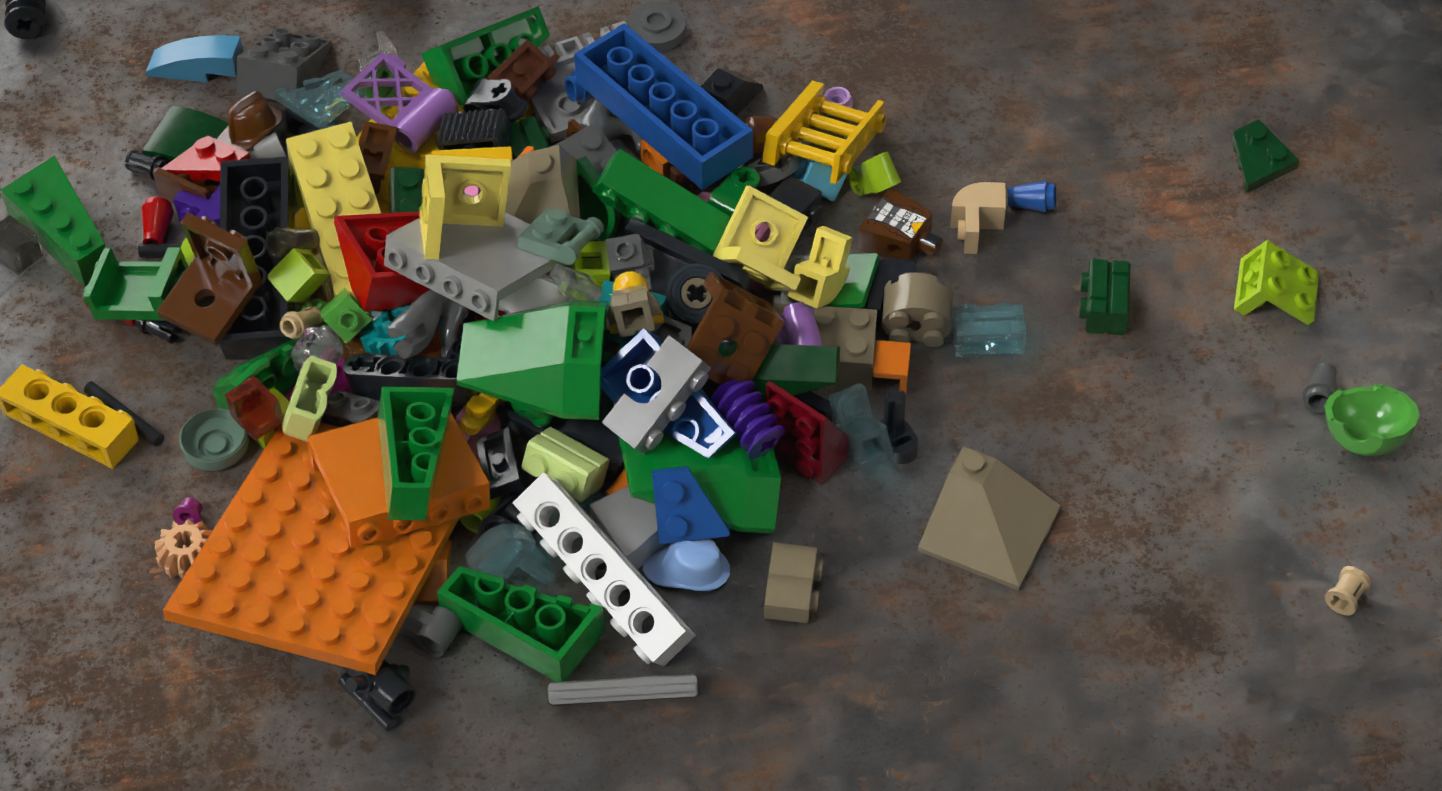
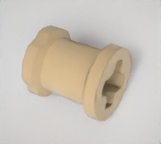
(1348, 590)

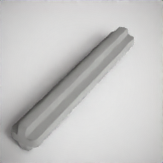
(622, 689)

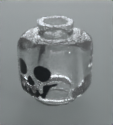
(318, 342)

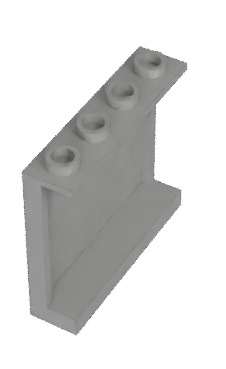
(474, 262)

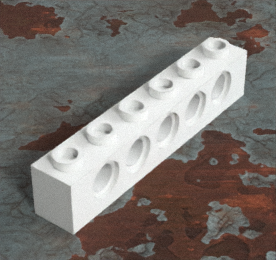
(669, 630)

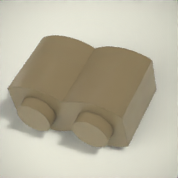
(791, 583)

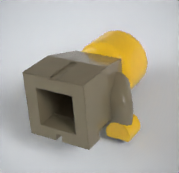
(633, 306)

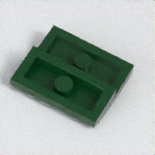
(181, 130)

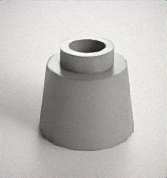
(268, 148)

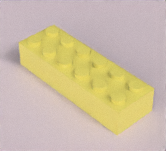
(332, 184)

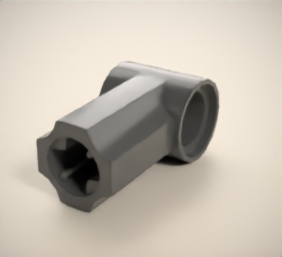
(431, 628)

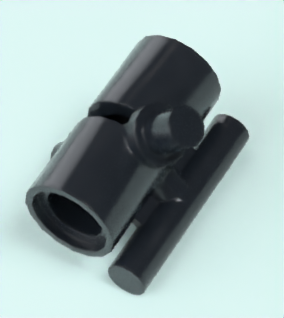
(380, 694)

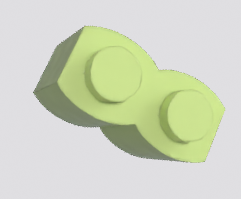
(309, 398)

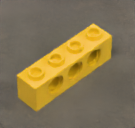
(68, 416)

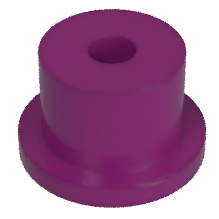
(190, 509)

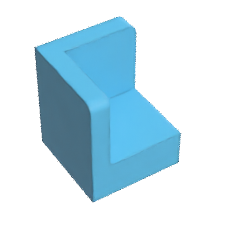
(818, 176)

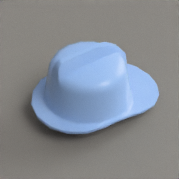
(688, 565)

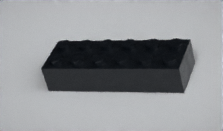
(255, 201)

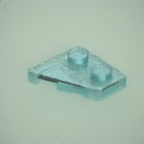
(319, 98)

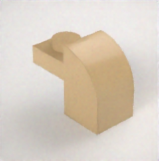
(976, 208)

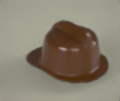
(249, 121)

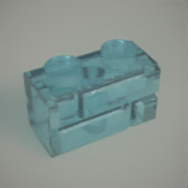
(988, 330)

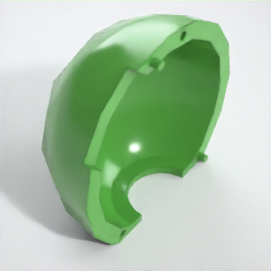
(1371, 419)

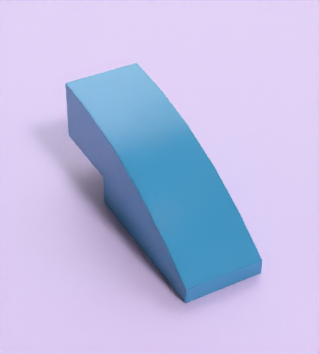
(196, 58)

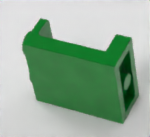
(132, 287)

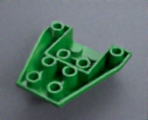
(539, 358)
(740, 488)

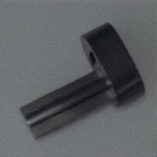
(899, 428)

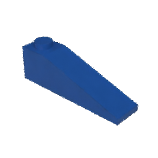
(627, 373)

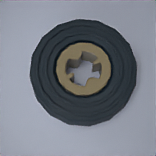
(677, 293)

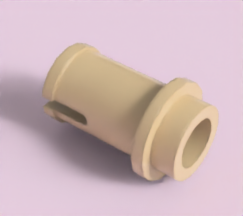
(295, 323)

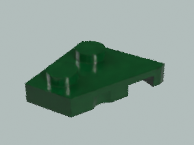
(1261, 155)

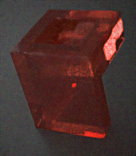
(254, 408)

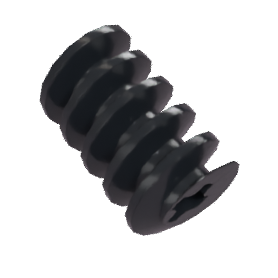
(24, 17)

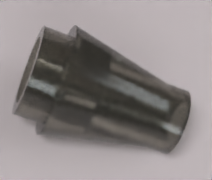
(284, 239)

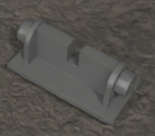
(348, 408)

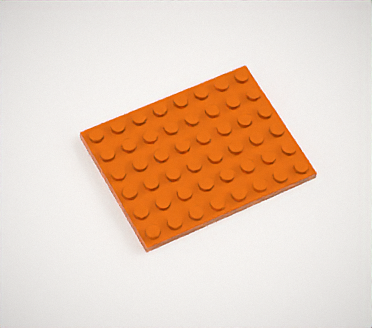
(286, 573)

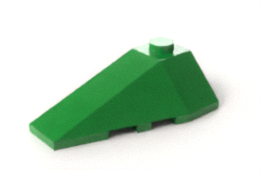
(478, 54)

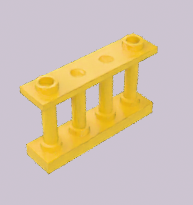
(807, 112)

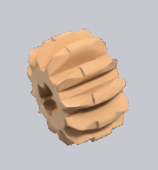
(180, 547)

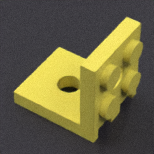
(446, 203)
(765, 259)

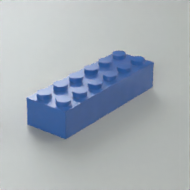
(664, 106)

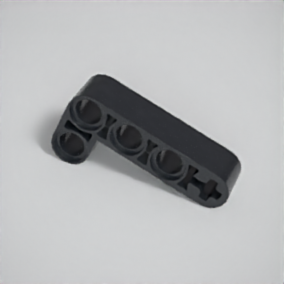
(371, 372)

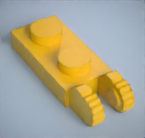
(480, 413)

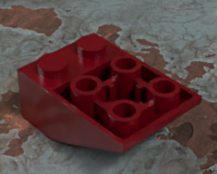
(809, 440)

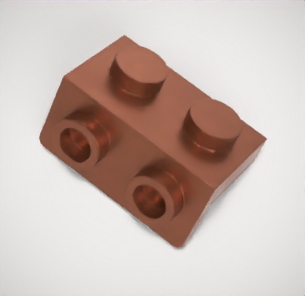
(526, 69)

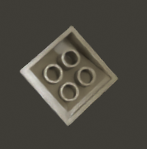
(541, 182)
(988, 520)

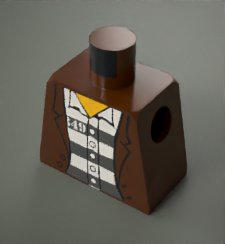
(898, 229)

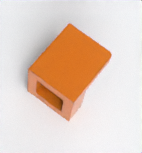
(892, 361)

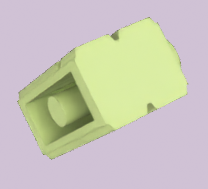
(566, 460)

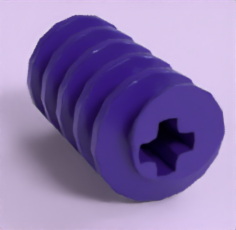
(748, 417)

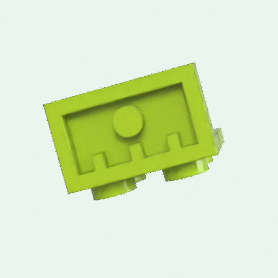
(1276, 277)

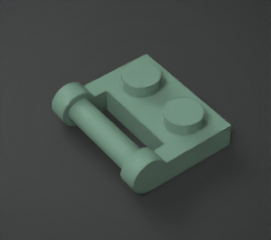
(552, 229)

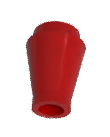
(156, 218)

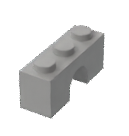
(643, 422)

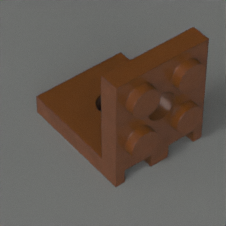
(220, 269)
(738, 317)

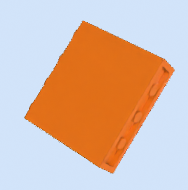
(355, 477)

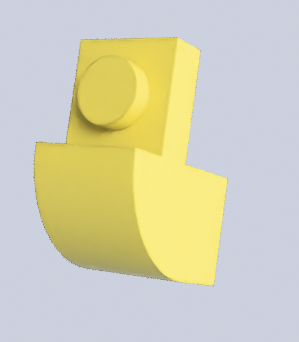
(825, 270)

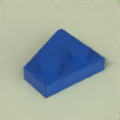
(683, 508)

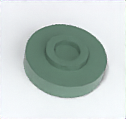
(213, 440)

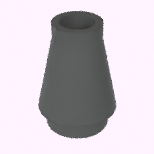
(1320, 387)

